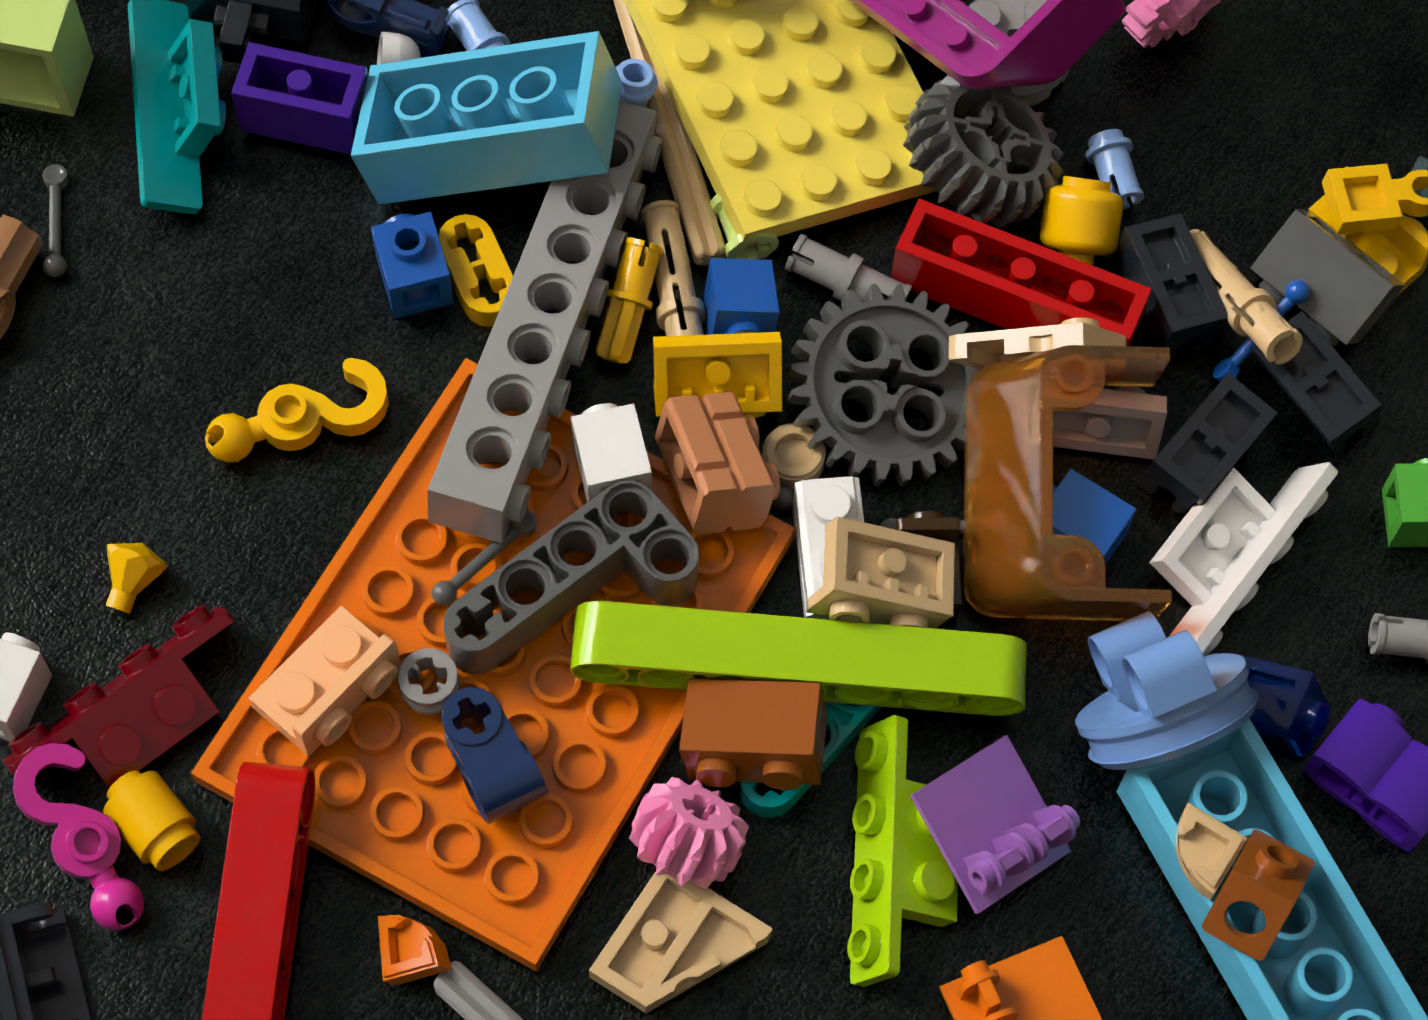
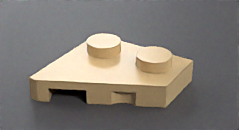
(1001, 345)
(674, 942)

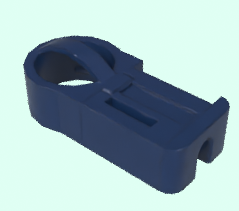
(410, 18)

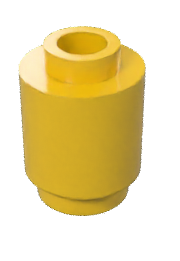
(151, 819)

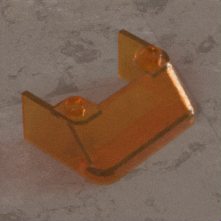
(1009, 544)

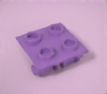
(994, 824)

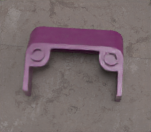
(982, 54)

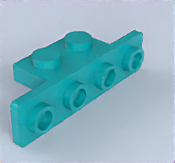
(173, 101)

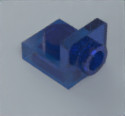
(1288, 704)

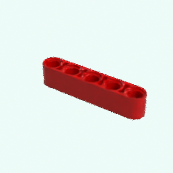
(260, 893)

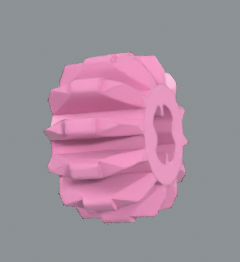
(688, 832)

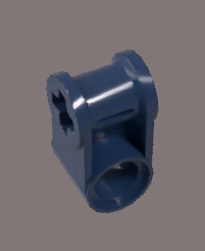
(492, 763)

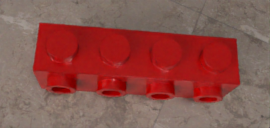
(1009, 277)

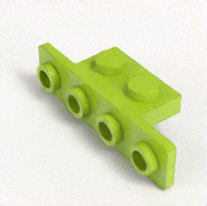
(896, 857)

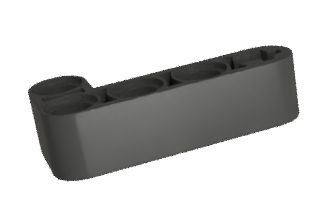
(566, 585)

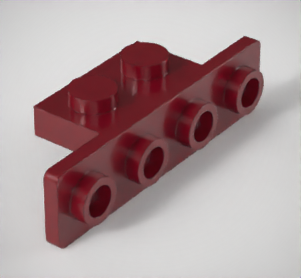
(138, 711)

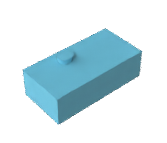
(488, 118)

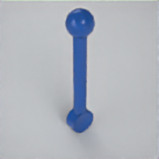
(1296, 293)

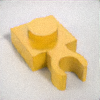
(1370, 200)

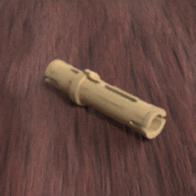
(665, 230)
(1249, 309)

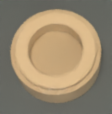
(789, 452)

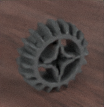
(983, 151)

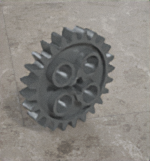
(886, 439)

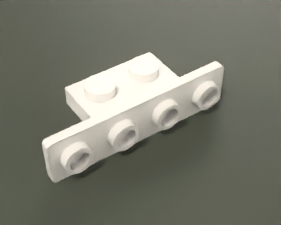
(1231, 542)

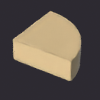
(1205, 849)

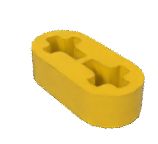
(465, 275)

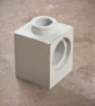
(609, 448)

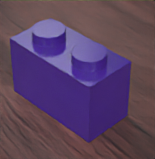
(299, 97)

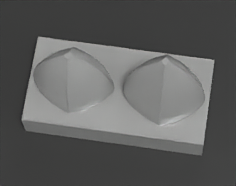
(1117, 423)

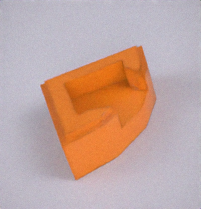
(410, 950)

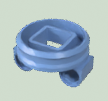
(1160, 695)

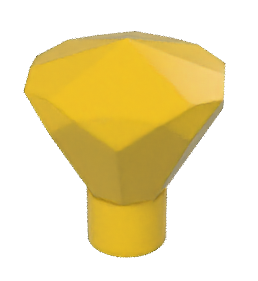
(131, 570)

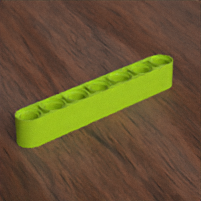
(849, 659)

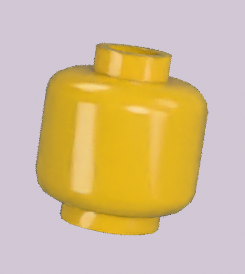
(1081, 218)

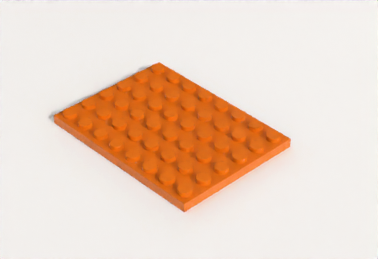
(389, 785)

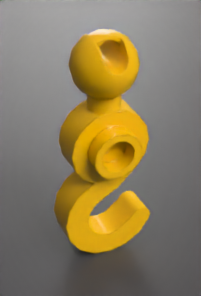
(294, 415)

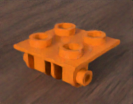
(1026, 986)

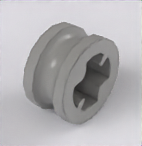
(413, 693)

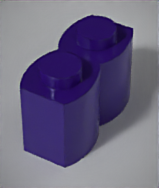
(1376, 772)

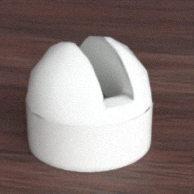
(395, 48)

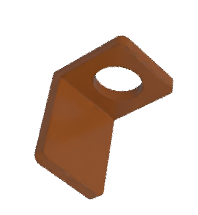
(1268, 877)

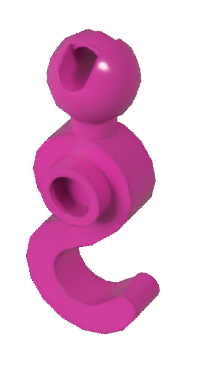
(84, 838)

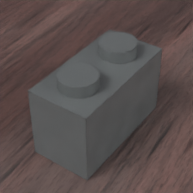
(1344, 282)

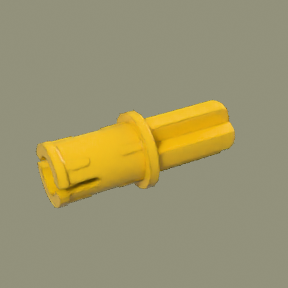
(628, 301)

